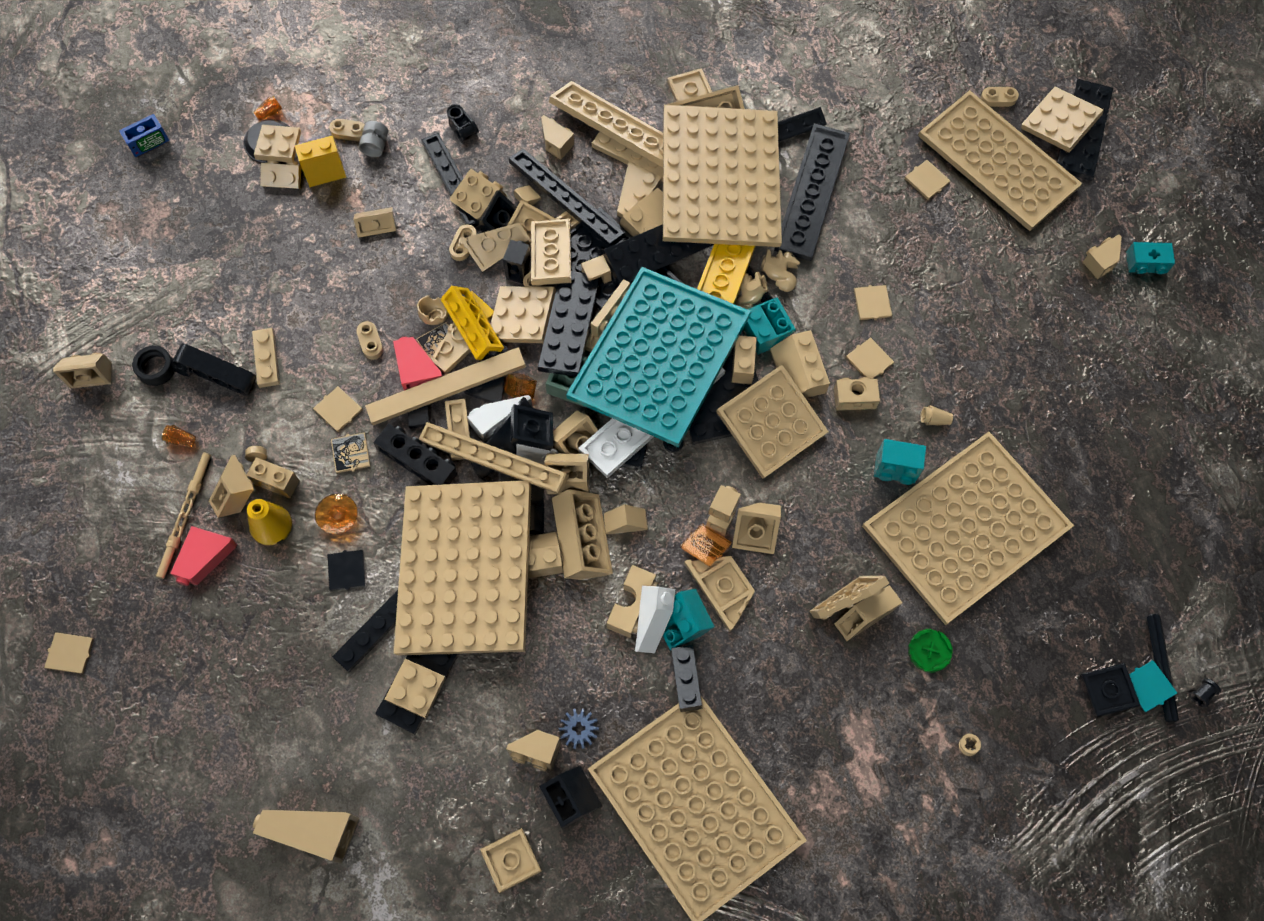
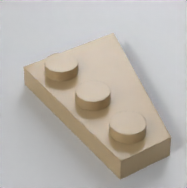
(450, 350)

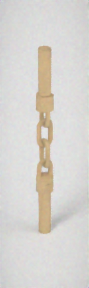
(173, 541)

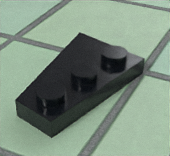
(492, 390)

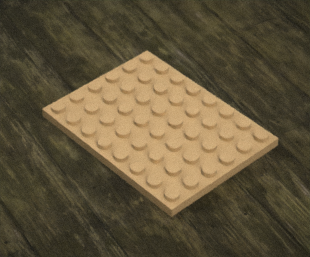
(721, 176)
(967, 527)
(464, 569)
(696, 808)

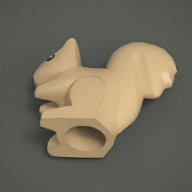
(777, 267)
(752, 290)

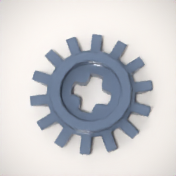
(585, 734)

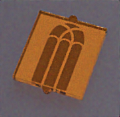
(705, 545)

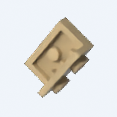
(281, 175)

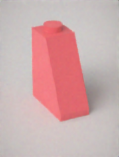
(413, 363)
(200, 555)

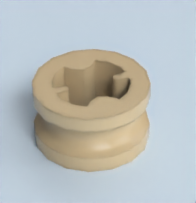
(968, 752)

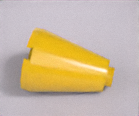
(268, 522)

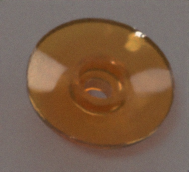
(333, 505)

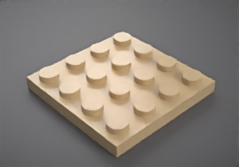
(772, 421)

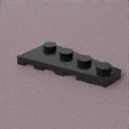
(500, 439)

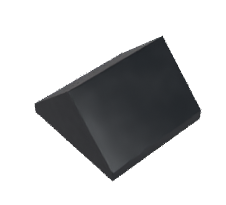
(497, 213)

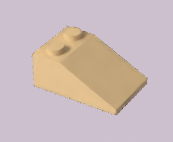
(644, 214)

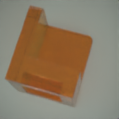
(520, 385)

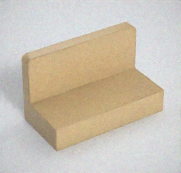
(374, 222)

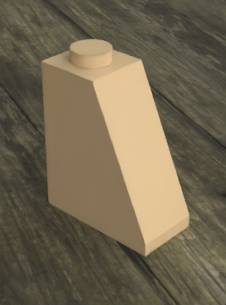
(867, 613)

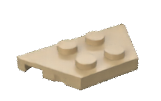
(724, 587)

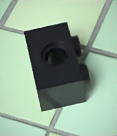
(517, 261)

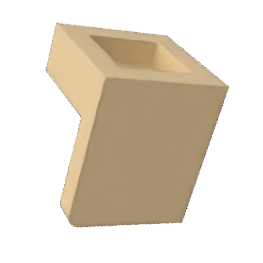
(597, 268)

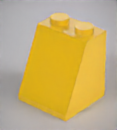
(320, 161)

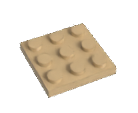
(1062, 119)
(522, 313)

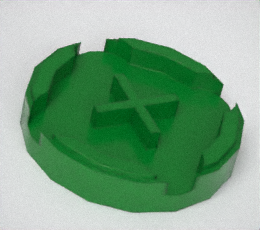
(930, 650)

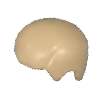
(431, 311)

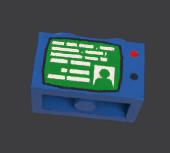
(144, 135)

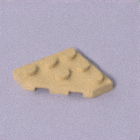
(850, 595)

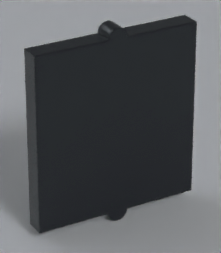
(346, 570)

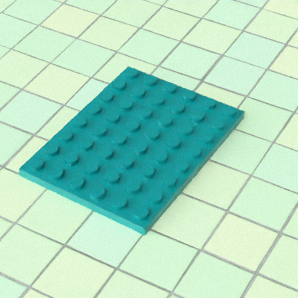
(659, 356)

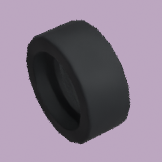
(143, 356)

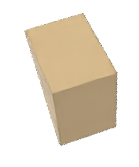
(625, 519)

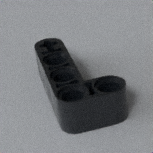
(195, 361)

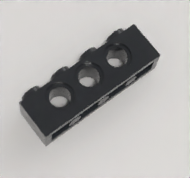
(392, 436)

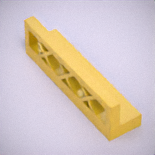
(471, 323)

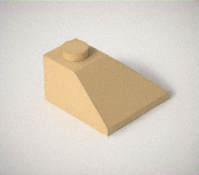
(757, 528)

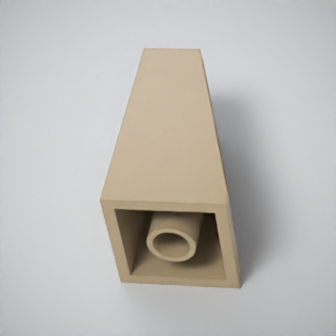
(310, 831)

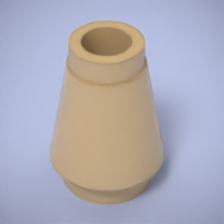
(934, 416)

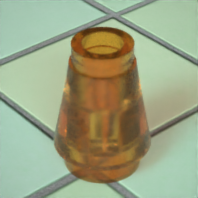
(267, 108)
(176, 436)

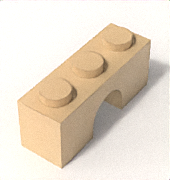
(723, 509)
(625, 619)

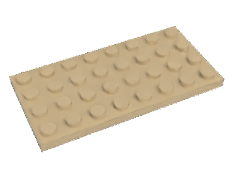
(1000, 160)

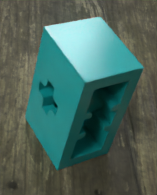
(1150, 257)

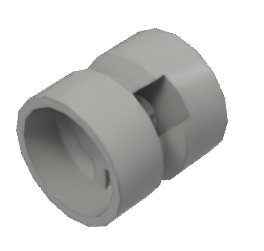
(373, 139)

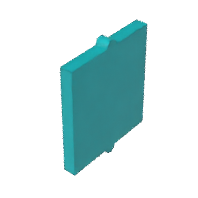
(1151, 686)

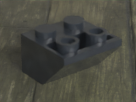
(570, 796)

